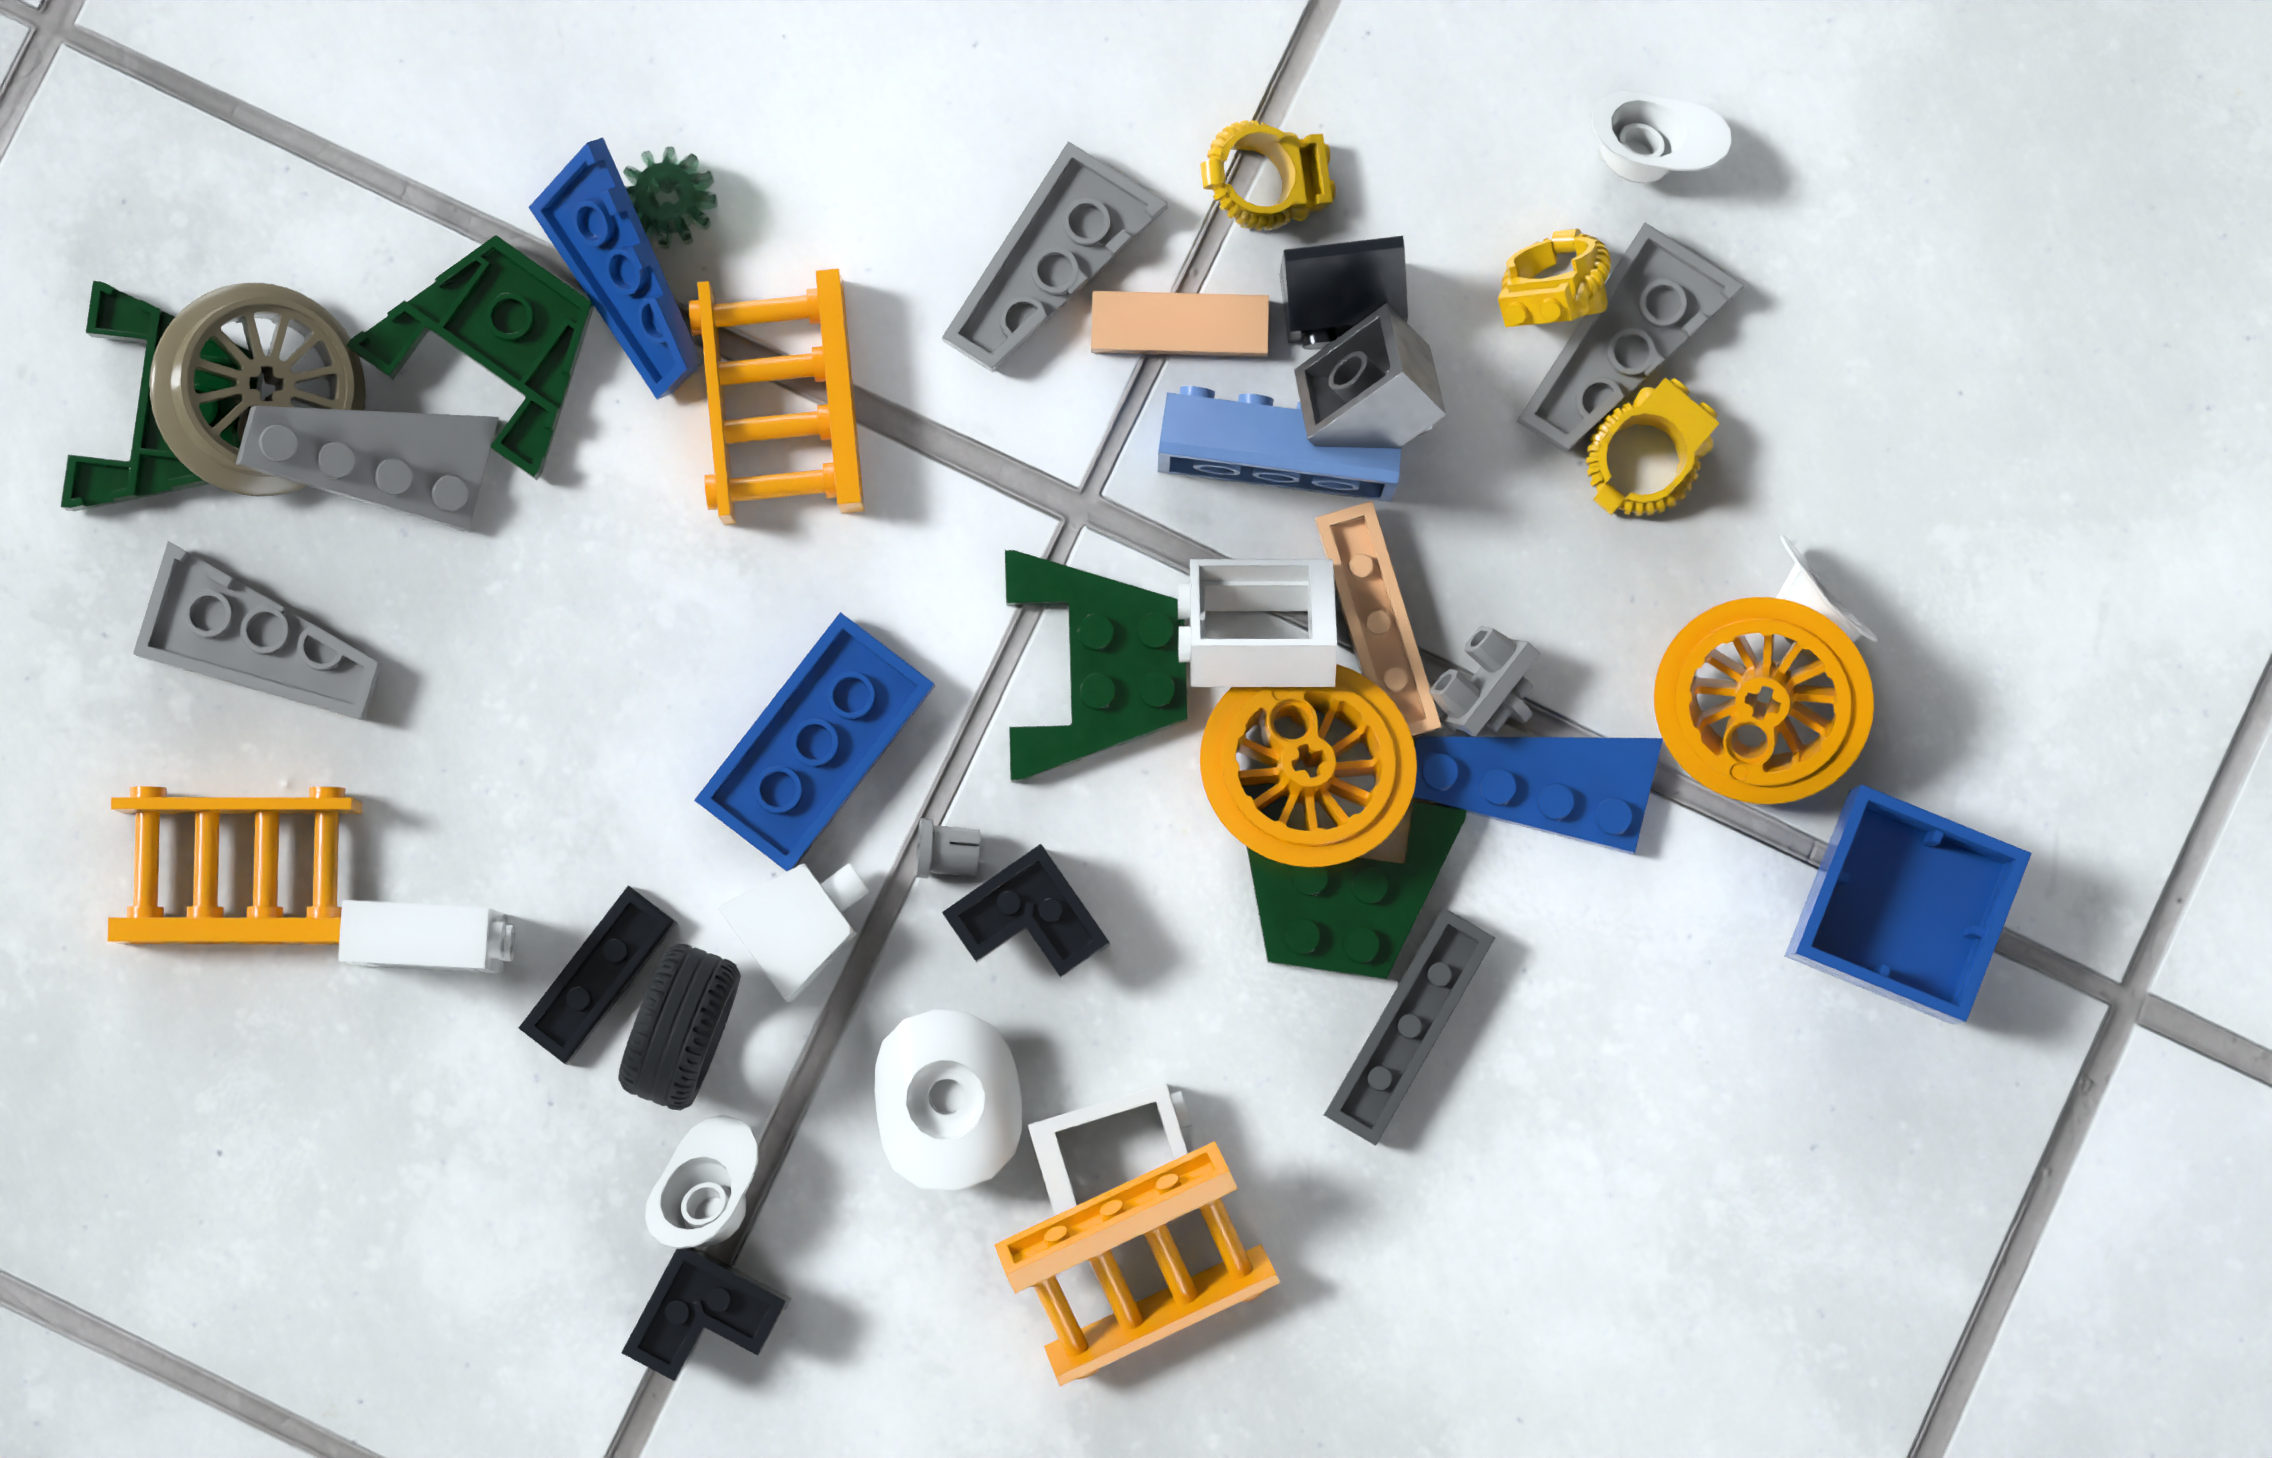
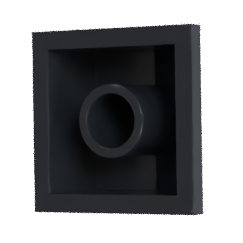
(1339, 286)

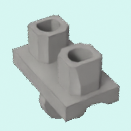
(1495, 688)

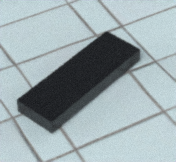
(597, 975)

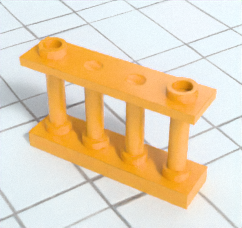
(831, 421)
(204, 919)
(1114, 1218)

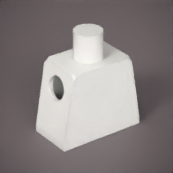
(795, 924)

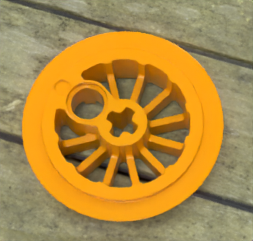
(1375, 724)
(1755, 772)

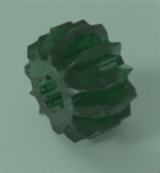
(664, 177)

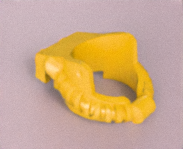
(1299, 163)
(1557, 297)
(1684, 423)

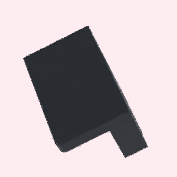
(1029, 897)
(699, 1295)

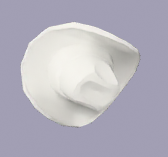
(947, 1100)

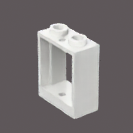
(1259, 587)
(425, 937)
(1048, 1150)

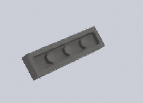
(1409, 1026)

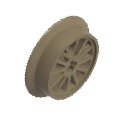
(178, 356)

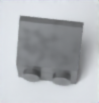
(1370, 386)

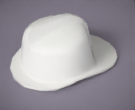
(1652, 135)
(1809, 590)
(704, 1185)

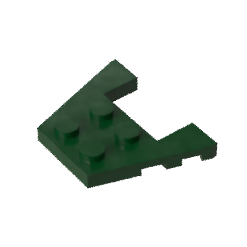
(509, 322)
(152, 464)
(1120, 663)
(1353, 912)

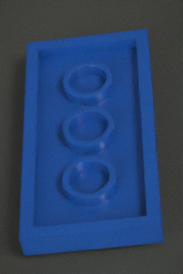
(815, 742)

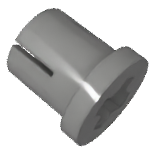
(946, 850)

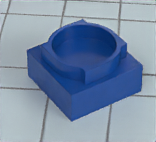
(1908, 904)

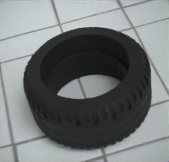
(679, 1026)

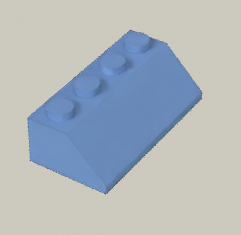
(1266, 447)

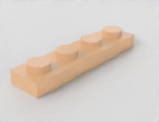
(1377, 612)

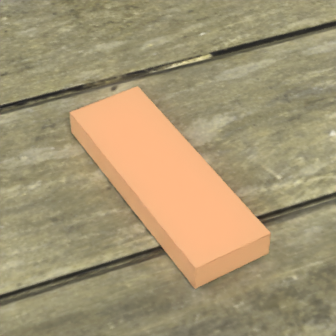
(1180, 323)

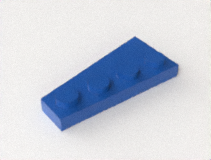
(610, 255)
(1548, 784)

